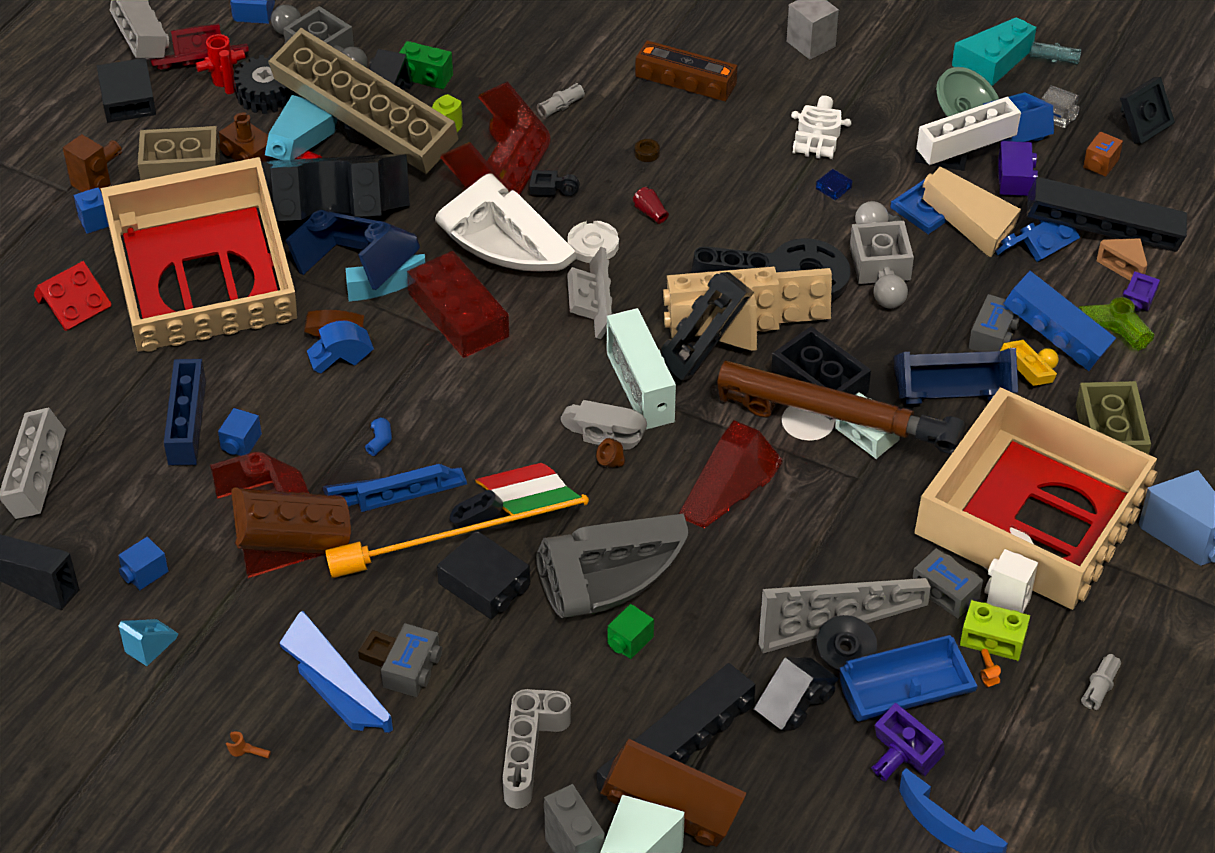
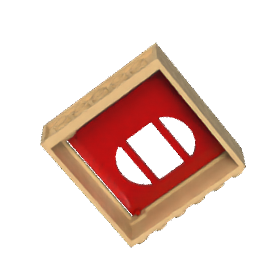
(190, 219)
(1006, 461)

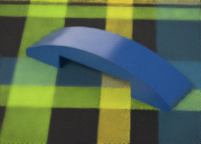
(942, 824)

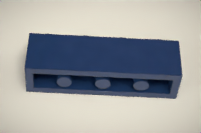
(185, 412)

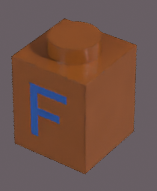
(1103, 154)

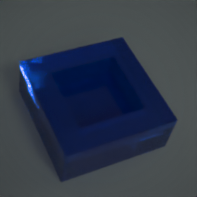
(834, 184)

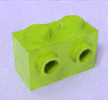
(995, 629)

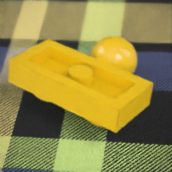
(1033, 366)

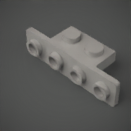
(591, 293)

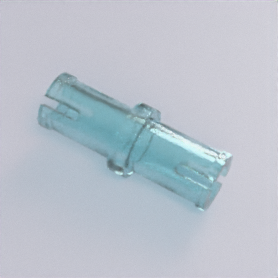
(1055, 52)

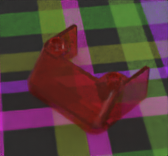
(520, 144)
(254, 471)

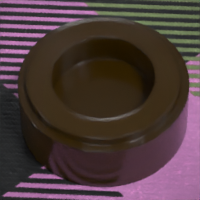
(647, 150)

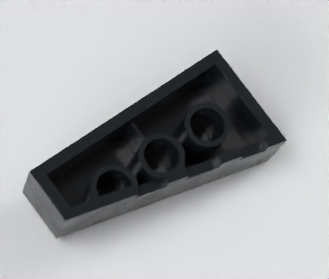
(393, 68)

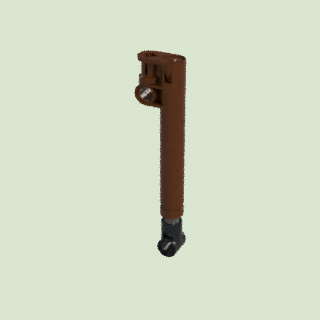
(762, 389)

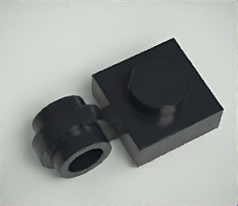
(547, 181)

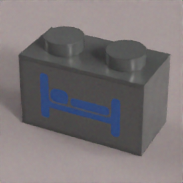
(993, 326)
(950, 582)
(411, 660)

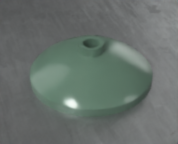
(963, 90)

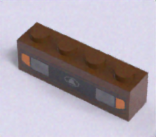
(686, 70)

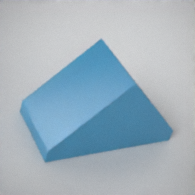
(146, 638)

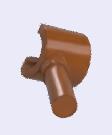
(241, 747)

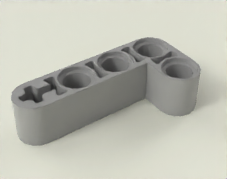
(524, 748)

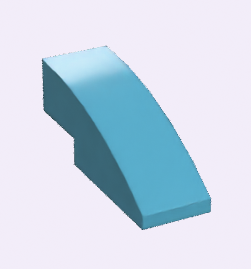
(360, 288)

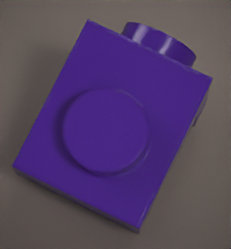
(1141, 290)

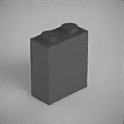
(570, 823)

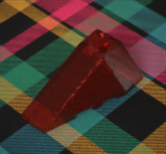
(733, 470)

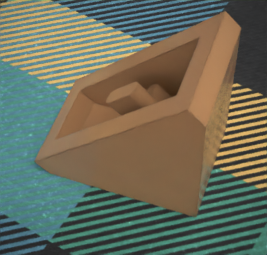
(1123, 256)

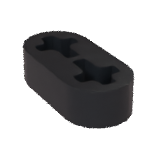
(476, 509)

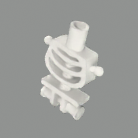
(818, 129)

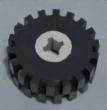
(258, 88)

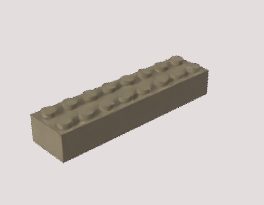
(363, 100)

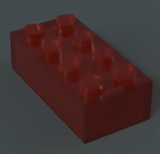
(458, 304)

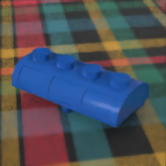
(905, 676)

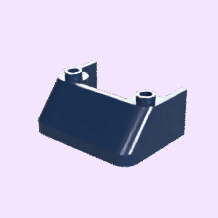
(382, 244)
(955, 374)

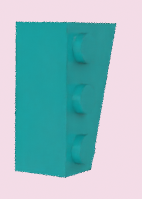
(995, 49)

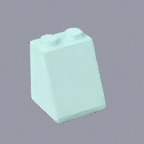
(644, 828)

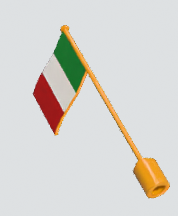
(523, 493)

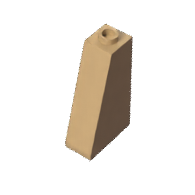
(971, 209)

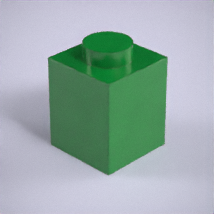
(630, 631)

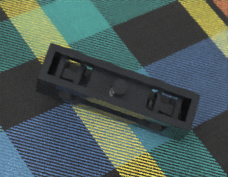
(679, 360)

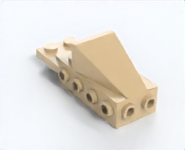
(776, 300)

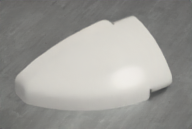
(503, 229)

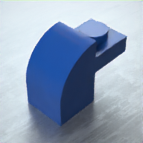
(339, 340)

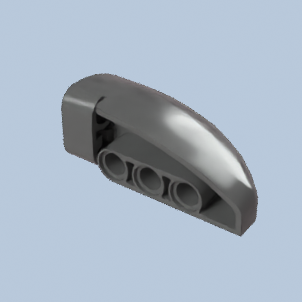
(607, 562)

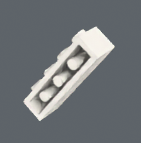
(968, 130)

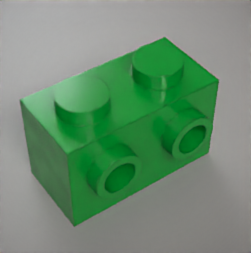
(428, 64)

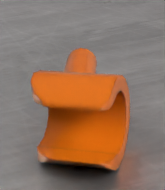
(991, 674)

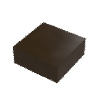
(376, 648)

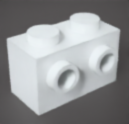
(1011, 581)

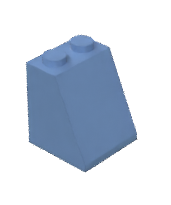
(1182, 516)

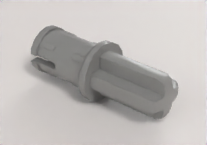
(1101, 682)

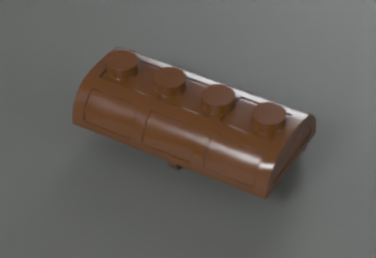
(290, 521)

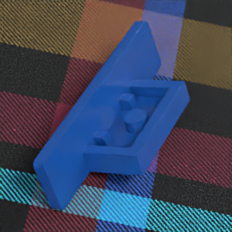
(1041, 239)

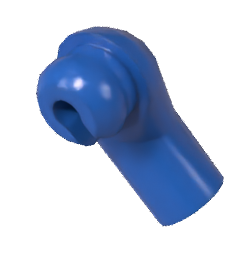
(382, 436)

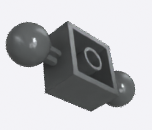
(320, 23)

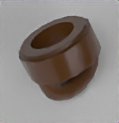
(610, 453)

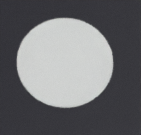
(806, 424)

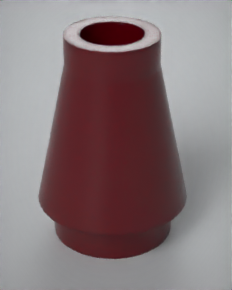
(649, 204)

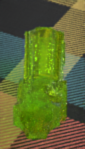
(1121, 319)

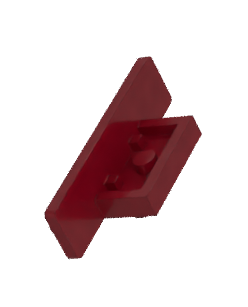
(191, 45)

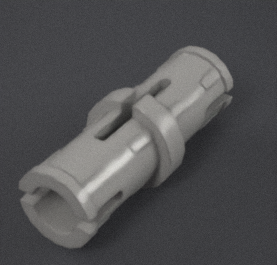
(560, 100)

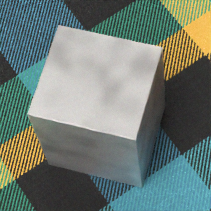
(812, 26)

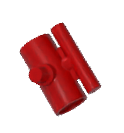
(220, 62)

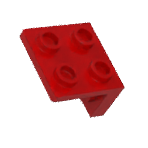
(73, 296)

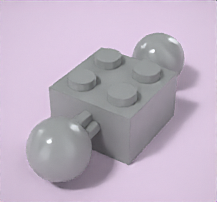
(881, 254)

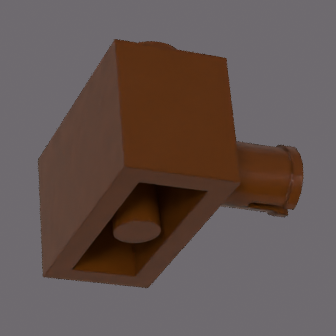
(243, 140)
(88, 162)

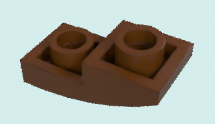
(320, 318)

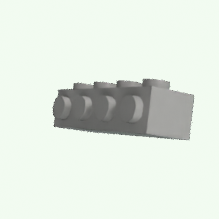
(140, 28)

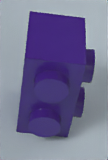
(1016, 168)

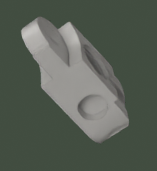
(605, 421)

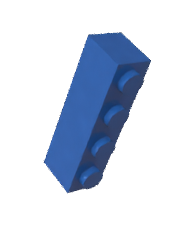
(1059, 320)

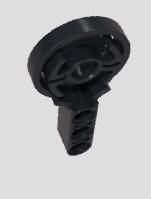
(790, 256)

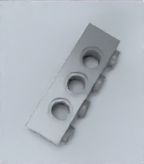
(32, 463)

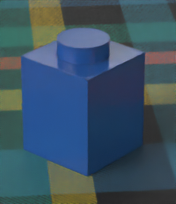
(91, 210)
(239, 432)
(142, 563)

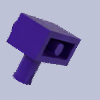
(907, 743)

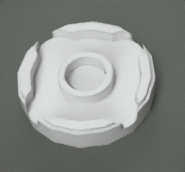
(588, 238)

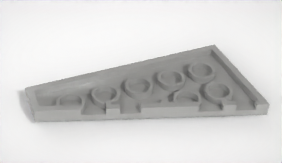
(799, 612)

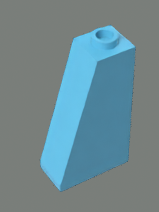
(299, 129)

